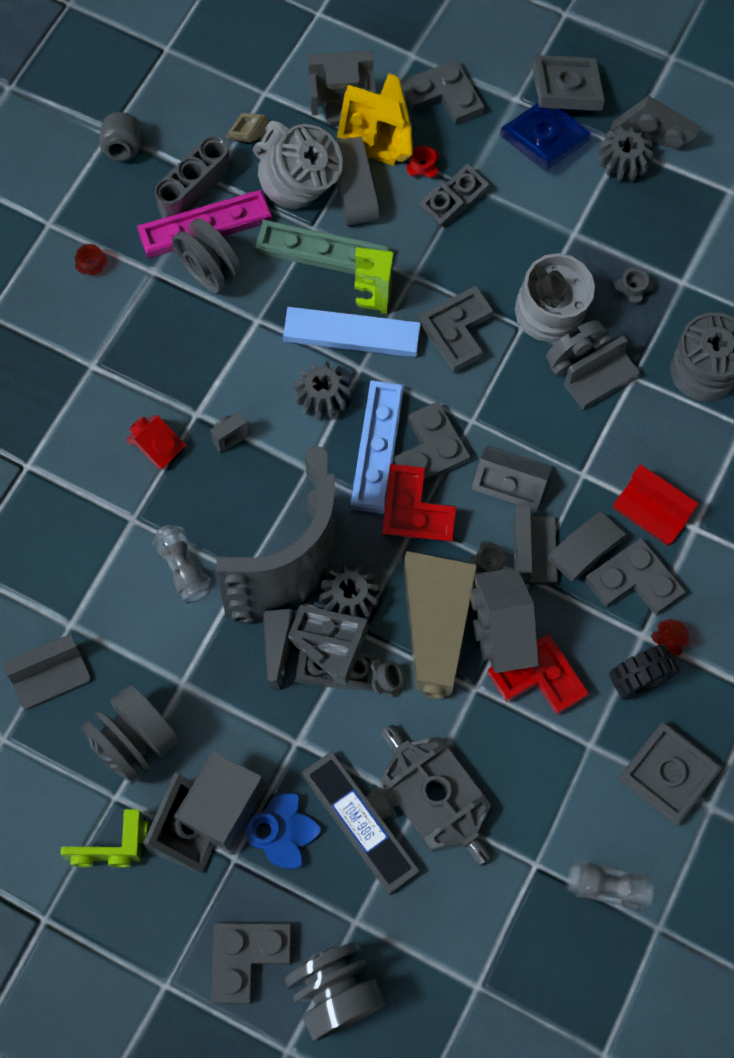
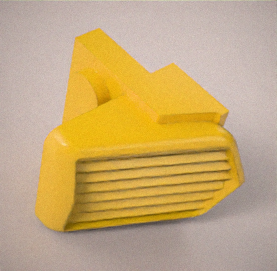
(379, 120)

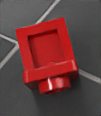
(155, 440)

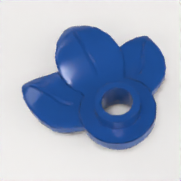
(287, 833)

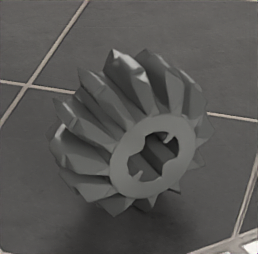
(625, 153)
(320, 380)
(348, 580)

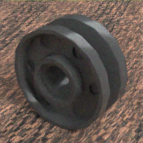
(206, 255)

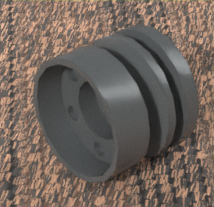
(697, 367)
(130, 734)
(334, 990)

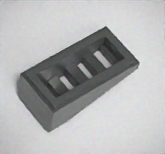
(277, 644)

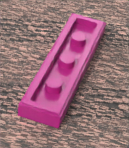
(225, 216)

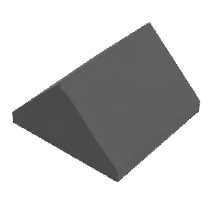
(222, 802)
(173, 839)

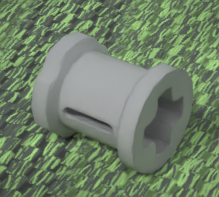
(274, 131)

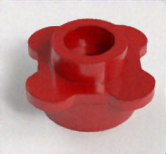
(426, 155)

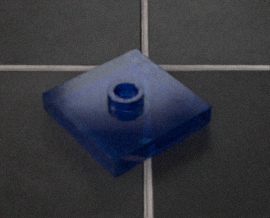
(545, 135)

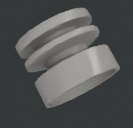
(300, 166)
(543, 319)

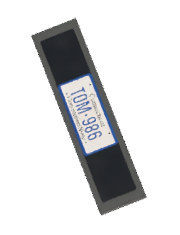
(360, 823)

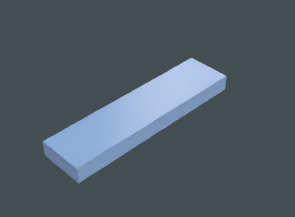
(351, 332)
(377, 446)

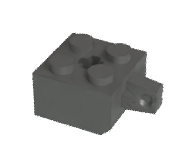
(504, 620)

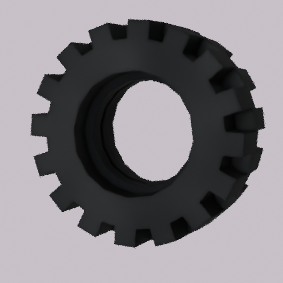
(644, 672)

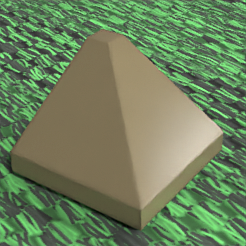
(248, 127)

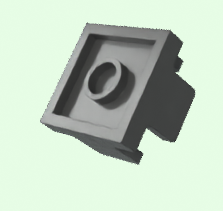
(330, 76)

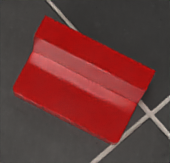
(655, 505)

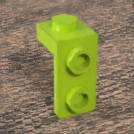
(134, 834)

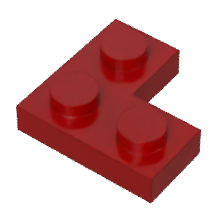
(405, 512)
(552, 676)

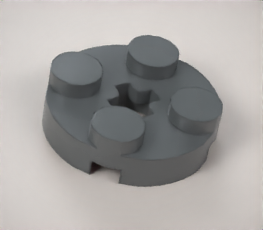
(571, 350)

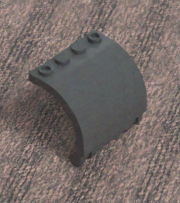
(294, 574)

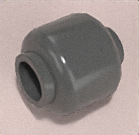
(120, 136)

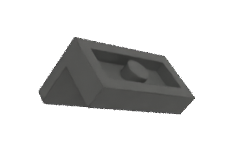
(600, 374)
(511, 477)
(532, 543)
(47, 672)

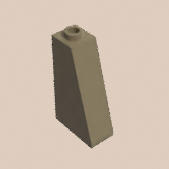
(437, 618)

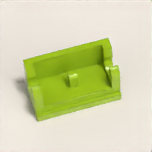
(374, 275)

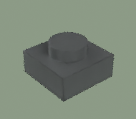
(229, 432)

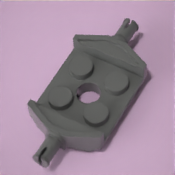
(440, 823)

